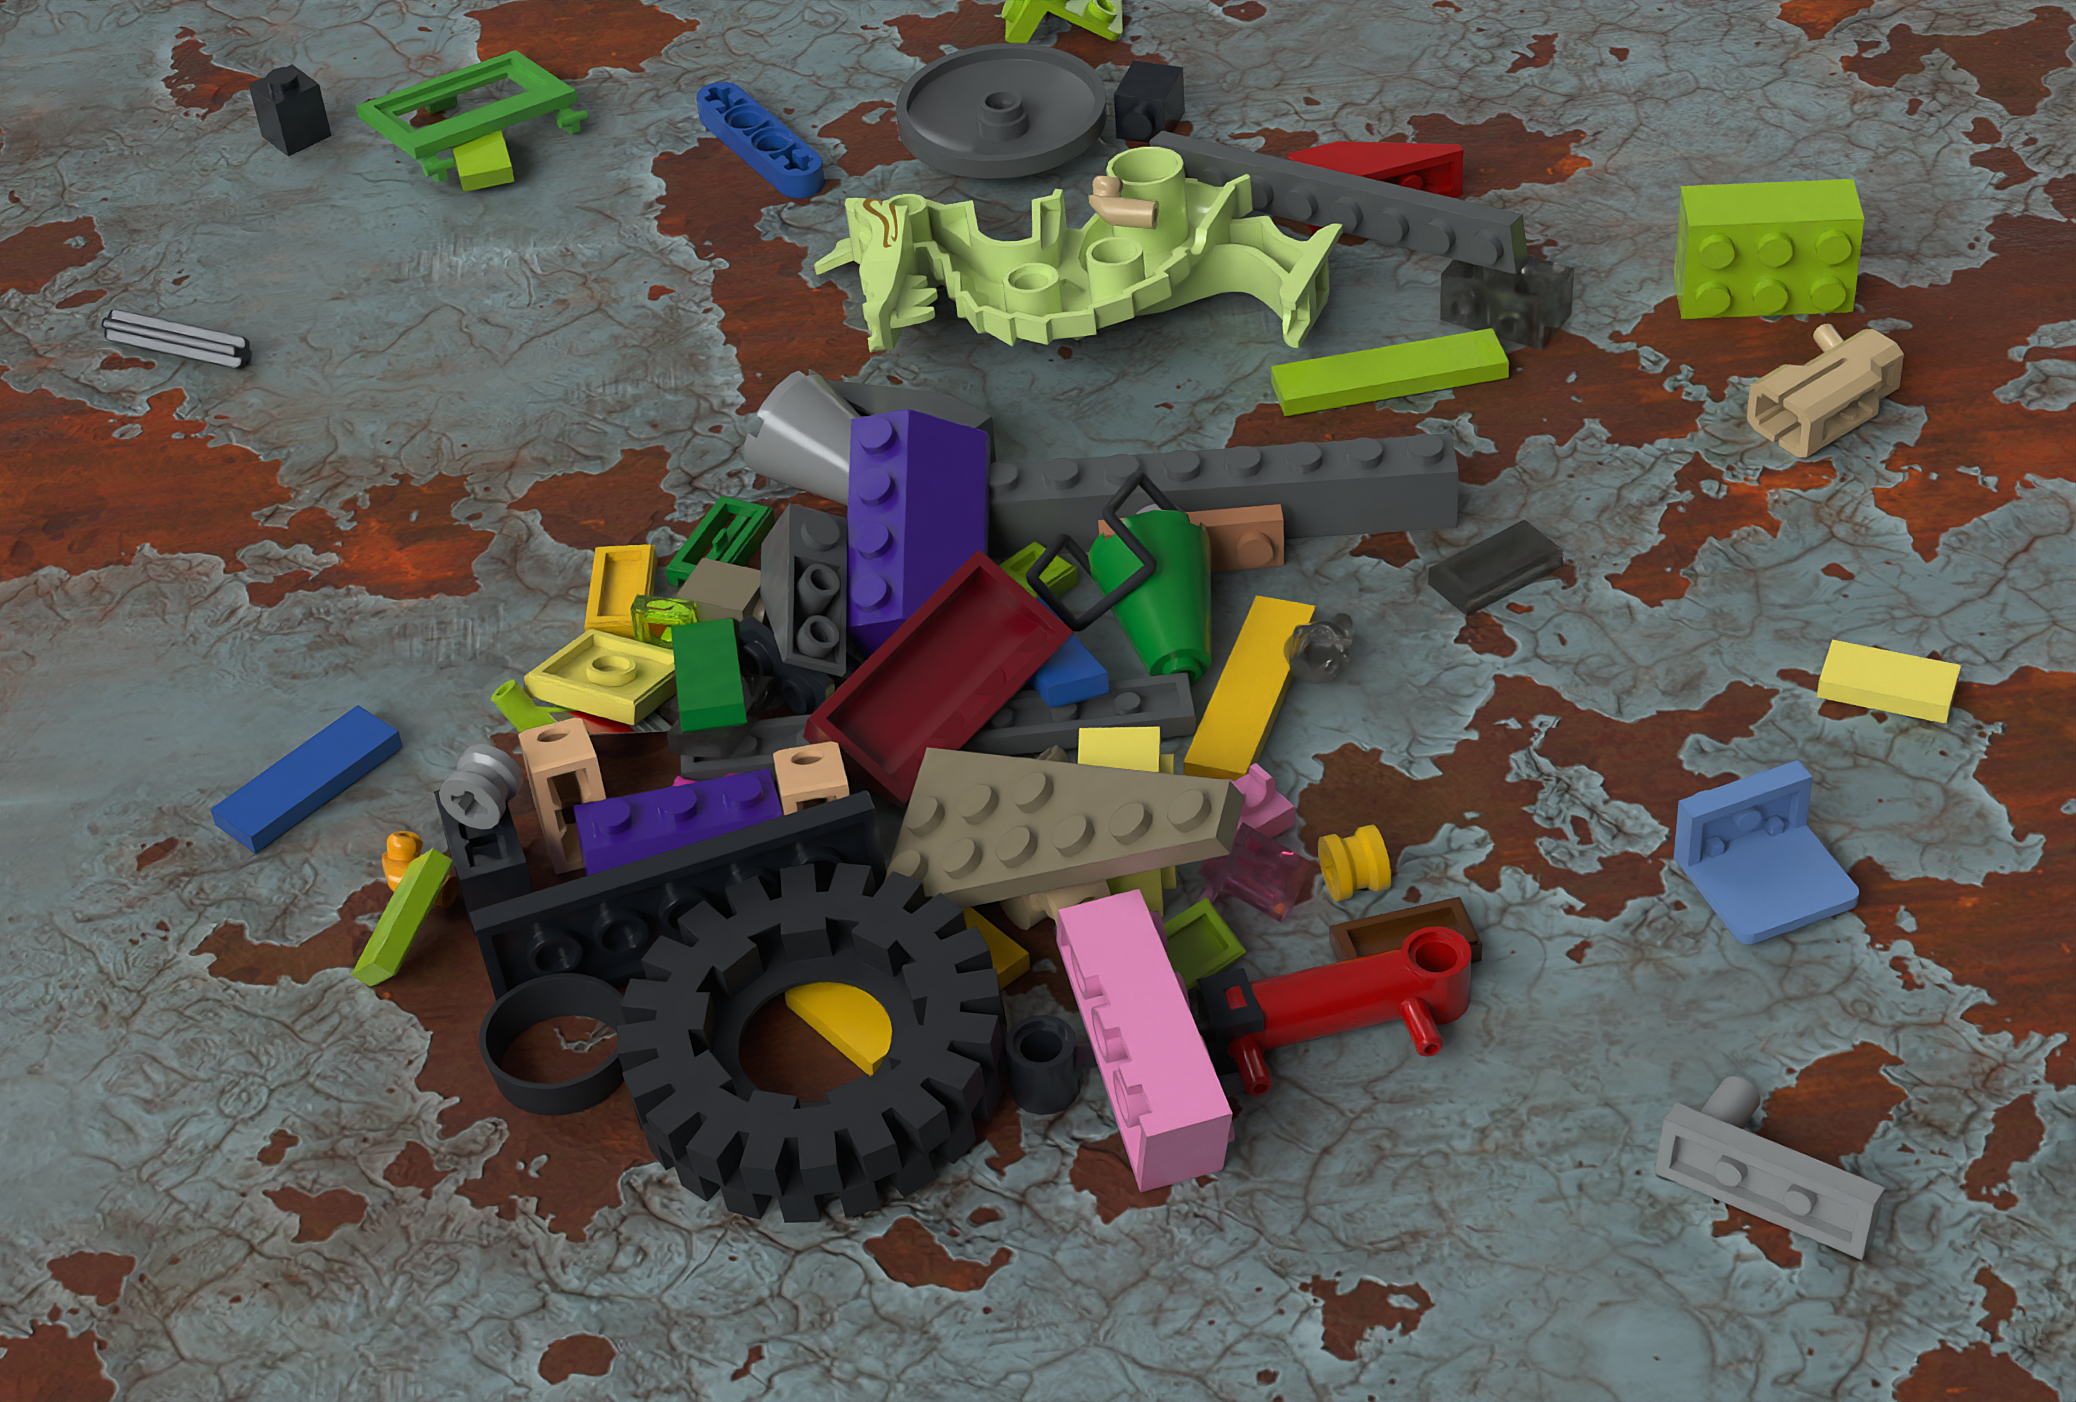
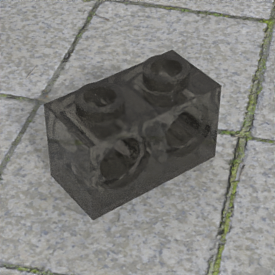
(1517, 306)

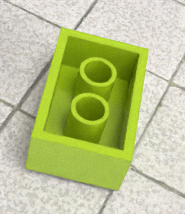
(1768, 248)

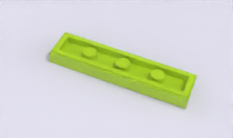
(1389, 372)

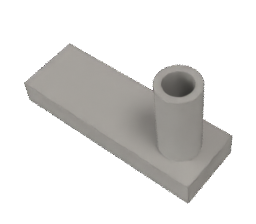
(1763, 1177)

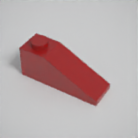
(1411, 165)

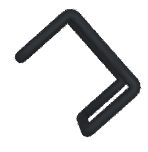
(1064, 540)

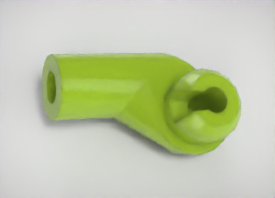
(521, 709)

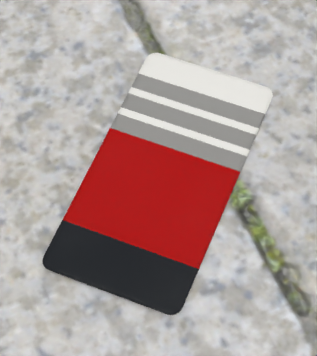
(600, 726)

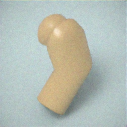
(1122, 211)

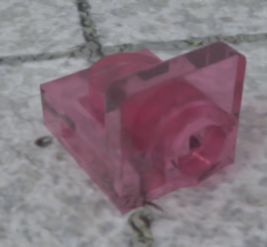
(1256, 873)

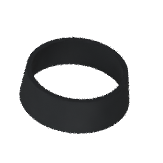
(544, 999)

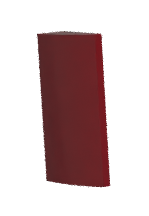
(938, 677)

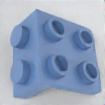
(1757, 856)

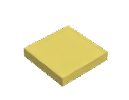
(606, 677)

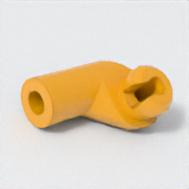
(401, 850)

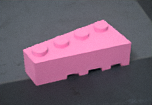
(1145, 1040)

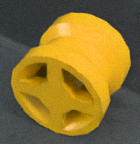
(1354, 863)

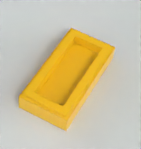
(615, 581)

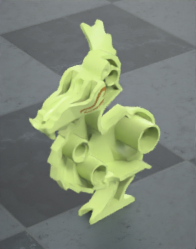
(1082, 278)

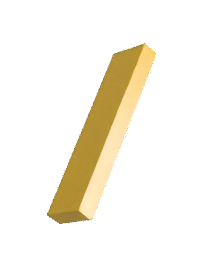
(1247, 692)

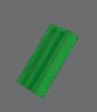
(730, 545)

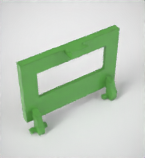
(543, 95)

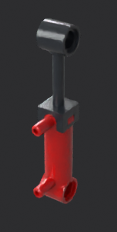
(1241, 1019)

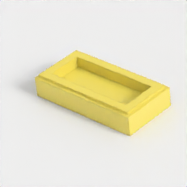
(1889, 681)

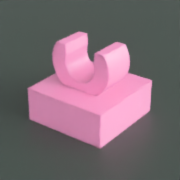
(1263, 805)

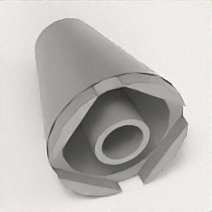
(804, 437)

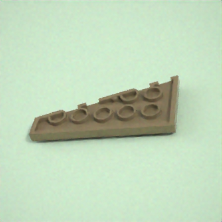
(1030, 826)

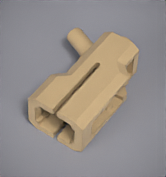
(1828, 395)

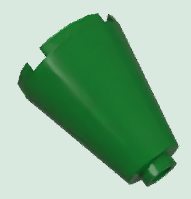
(1170, 610)

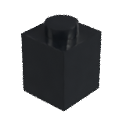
(1148, 101)
(290, 109)

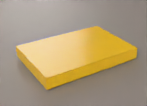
(860, 1024)

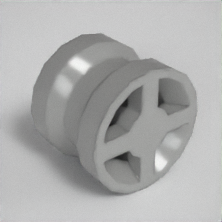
(481, 786)

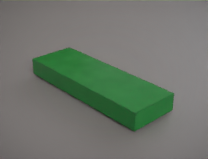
(708, 675)

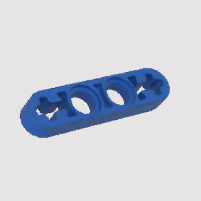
(729, 109)

